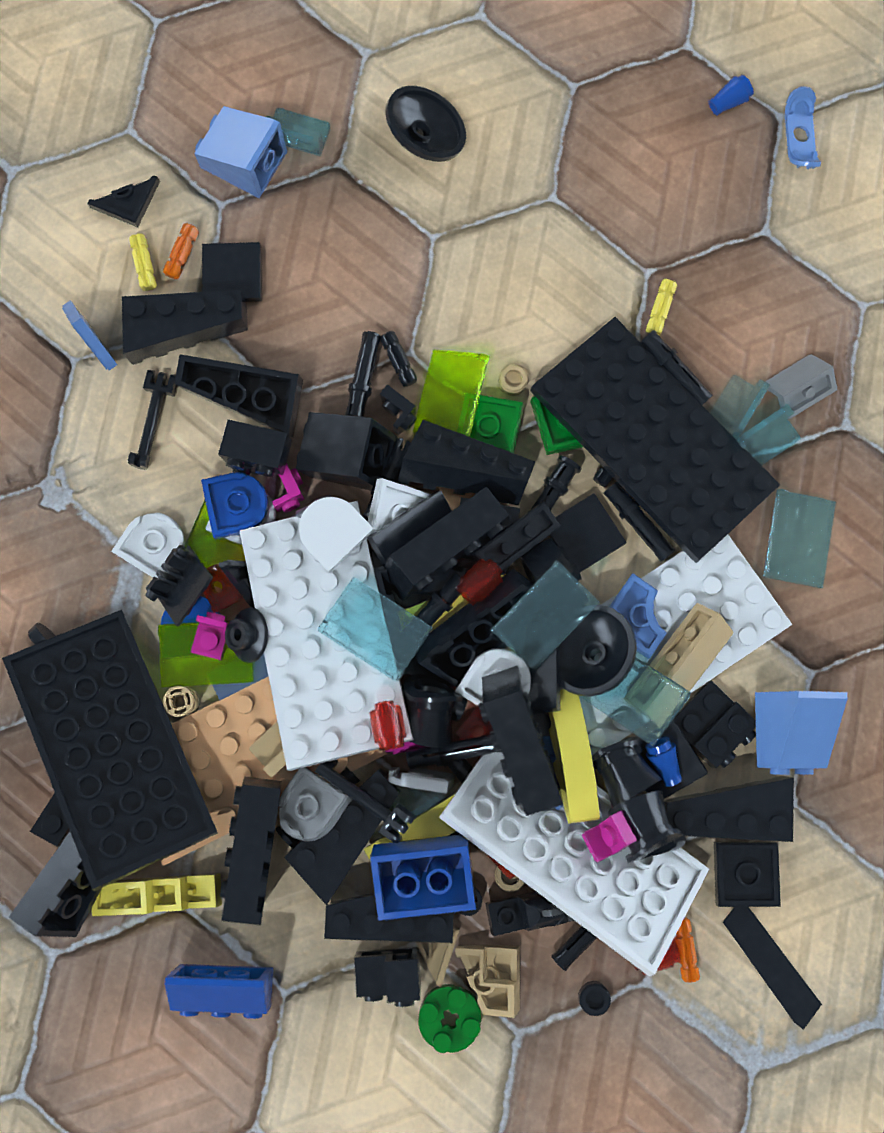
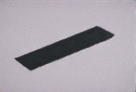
(773, 965)

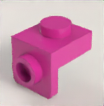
(291, 481)

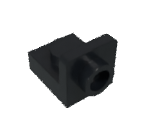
(398, 404)

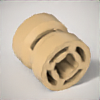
(185, 698)

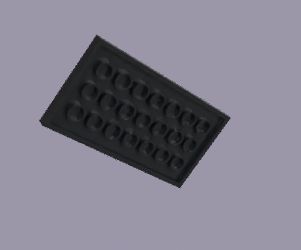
(655, 439)
(108, 749)

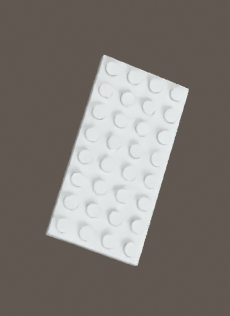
(719, 582)
(315, 684)
(621, 903)

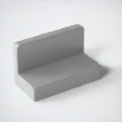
(803, 383)

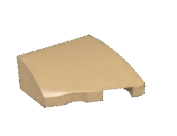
(494, 977)

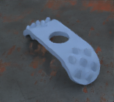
(799, 114)

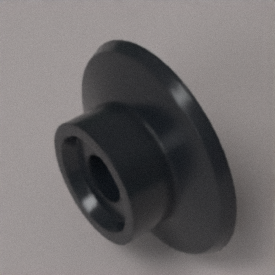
(247, 635)

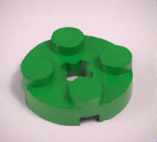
(443, 1036)

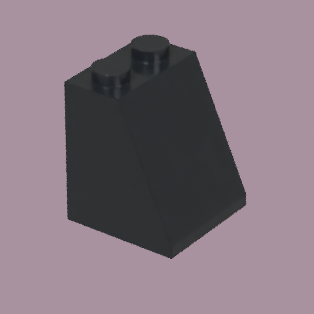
(344, 449)

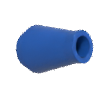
(731, 95)
(665, 761)

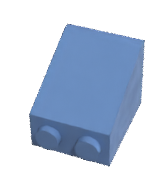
(242, 149)
(797, 729)

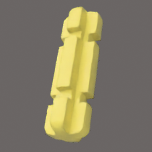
(142, 262)
(661, 306)

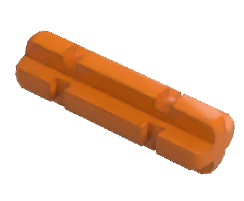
(180, 251)
(687, 952)

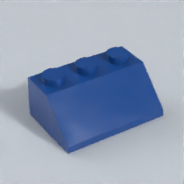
(422, 877)
(220, 990)

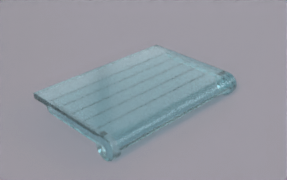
(799, 539)
(545, 615)
(374, 629)
(643, 702)

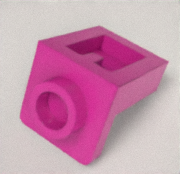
(210, 636)
(609, 837)

